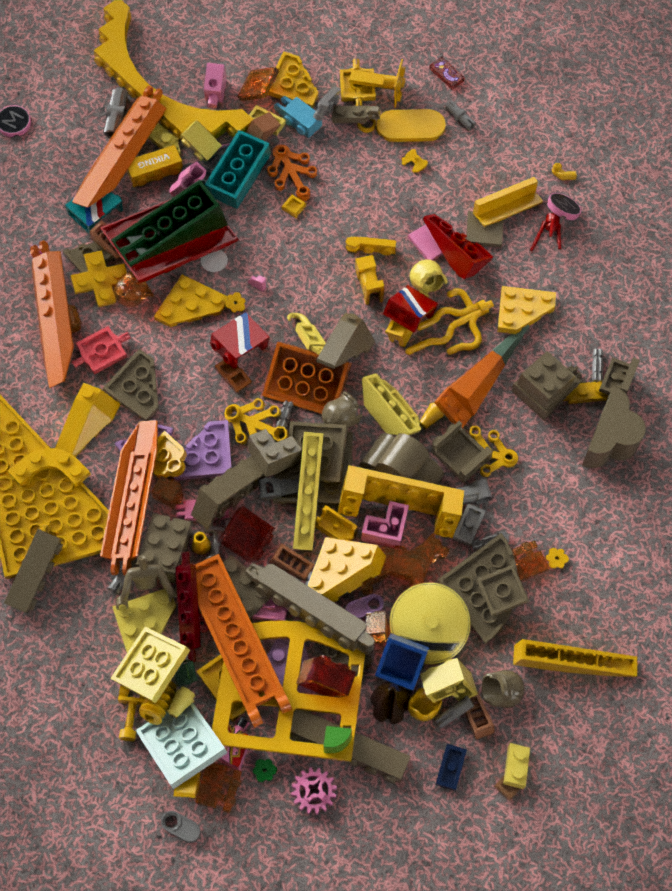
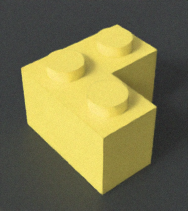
(448, 680)

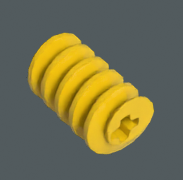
(154, 712)

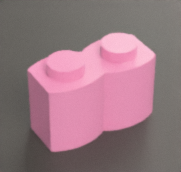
(187, 178)

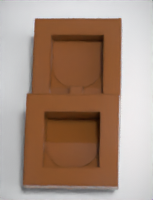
(235, 378)

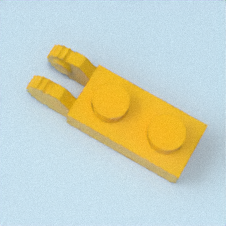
(370, 245)

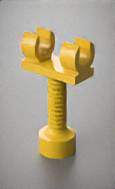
(128, 733)

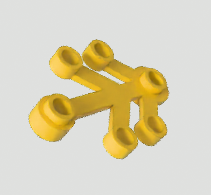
(254, 421)
(499, 456)

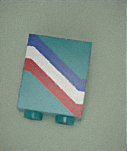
(90, 216)

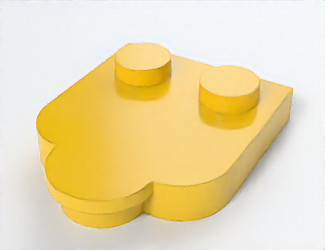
(169, 457)

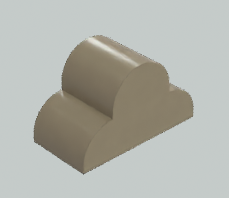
(617, 432)
(402, 457)

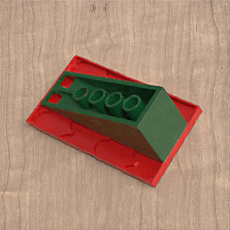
(171, 233)

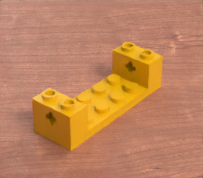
(419, 495)

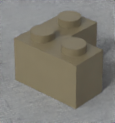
(273, 456)

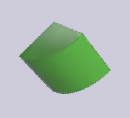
(336, 739)

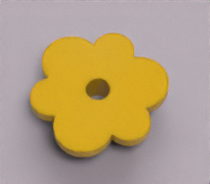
(236, 297)
(562, 558)

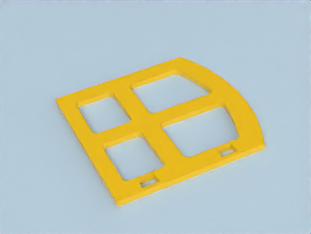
(346, 707)

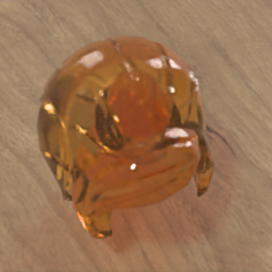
(131, 292)

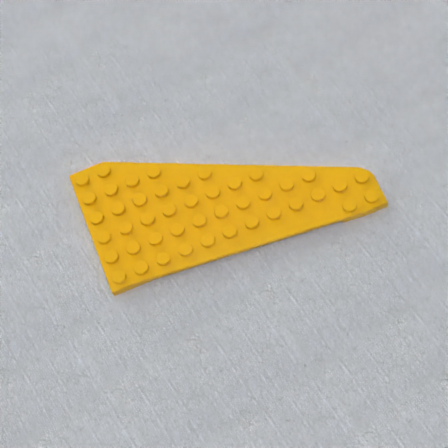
(44, 499)

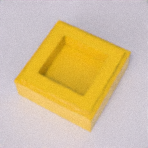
(293, 206)

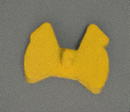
(420, 164)

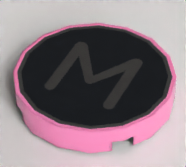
(14, 121)
(563, 205)

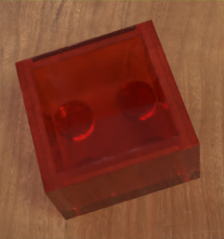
(326, 677)

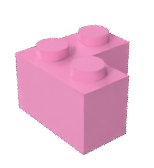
(386, 531)

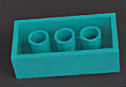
(238, 169)

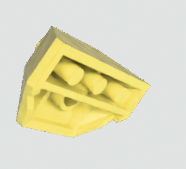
(389, 407)

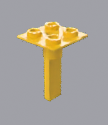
(382, 81)

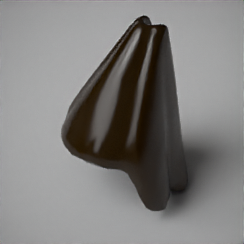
(389, 702)

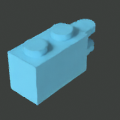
(298, 115)

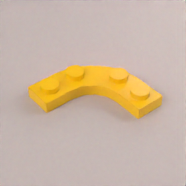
(49, 459)

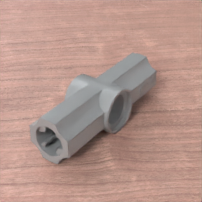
(115, 111)

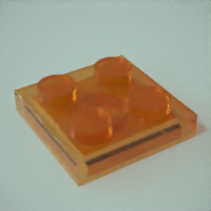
(258, 84)

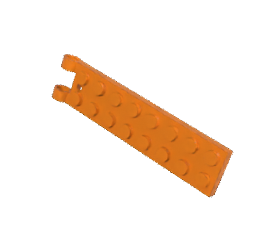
(237, 639)

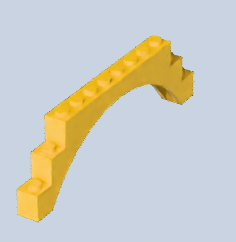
(178, 117)

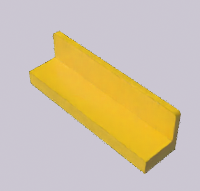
(507, 202)

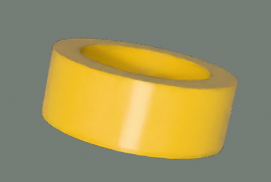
(367, 130)

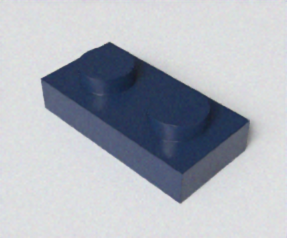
(451, 767)

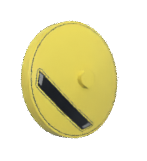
(433, 618)

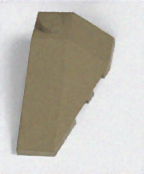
(346, 341)

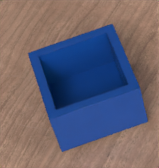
(402, 661)

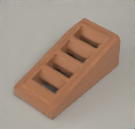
(97, 236)
(288, 568)
(483, 727)

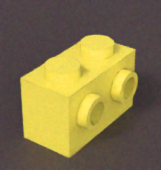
(200, 141)

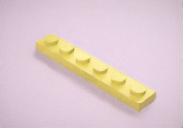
(308, 491)

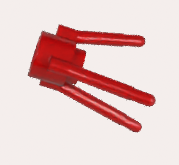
(551, 224)

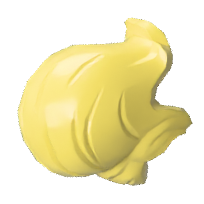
(427, 276)

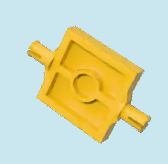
(352, 91)

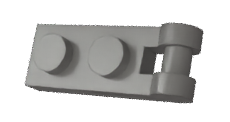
(327, 103)

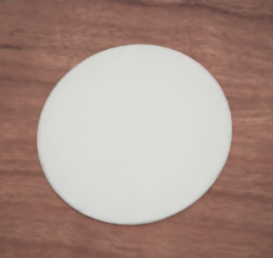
(214, 261)

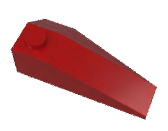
(460, 253)

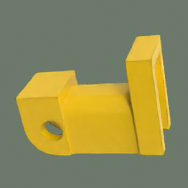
(366, 274)

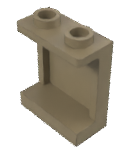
(460, 452)

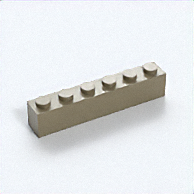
(366, 753)

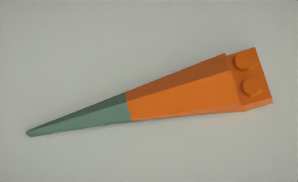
(468, 392)

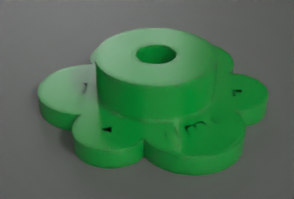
(260, 766)

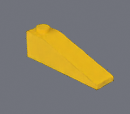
(87, 417)

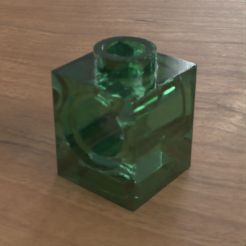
(185, 674)

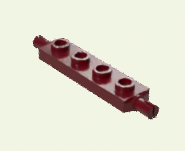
(188, 606)

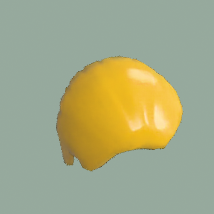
(422, 707)

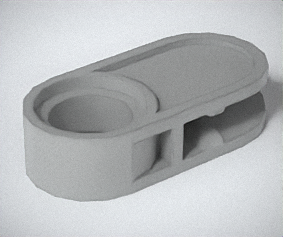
(185, 829)

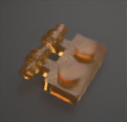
(531, 564)
(212, 784)

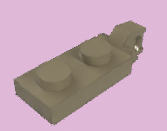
(355, 114)

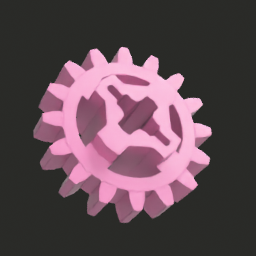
(306, 785)

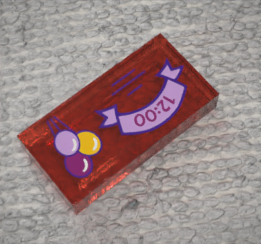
(447, 73)

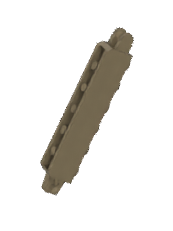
(311, 607)

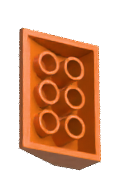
(301, 380)

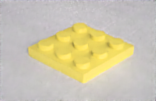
(150, 664)

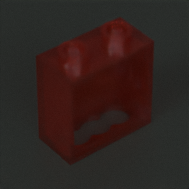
(246, 535)

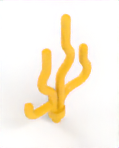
(470, 314)

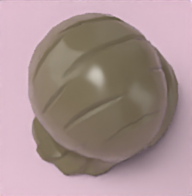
(341, 411)
(502, 689)

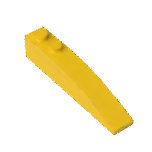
(573, 659)

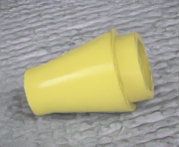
(181, 701)

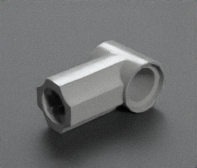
(477, 492)

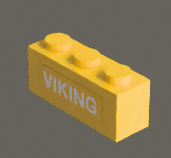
(155, 166)

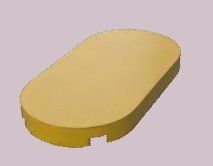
(411, 125)

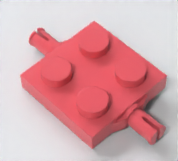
(101, 350)

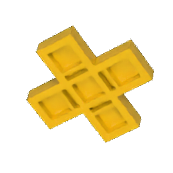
(98, 278)

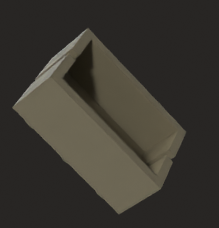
(165, 543)

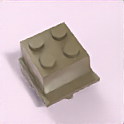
(545, 385)

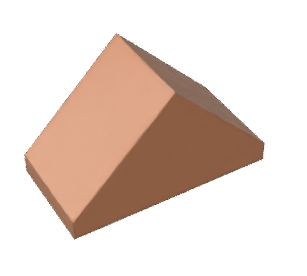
(263, 126)

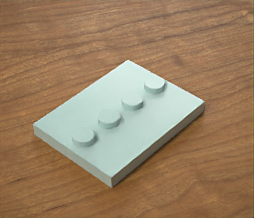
(182, 745)

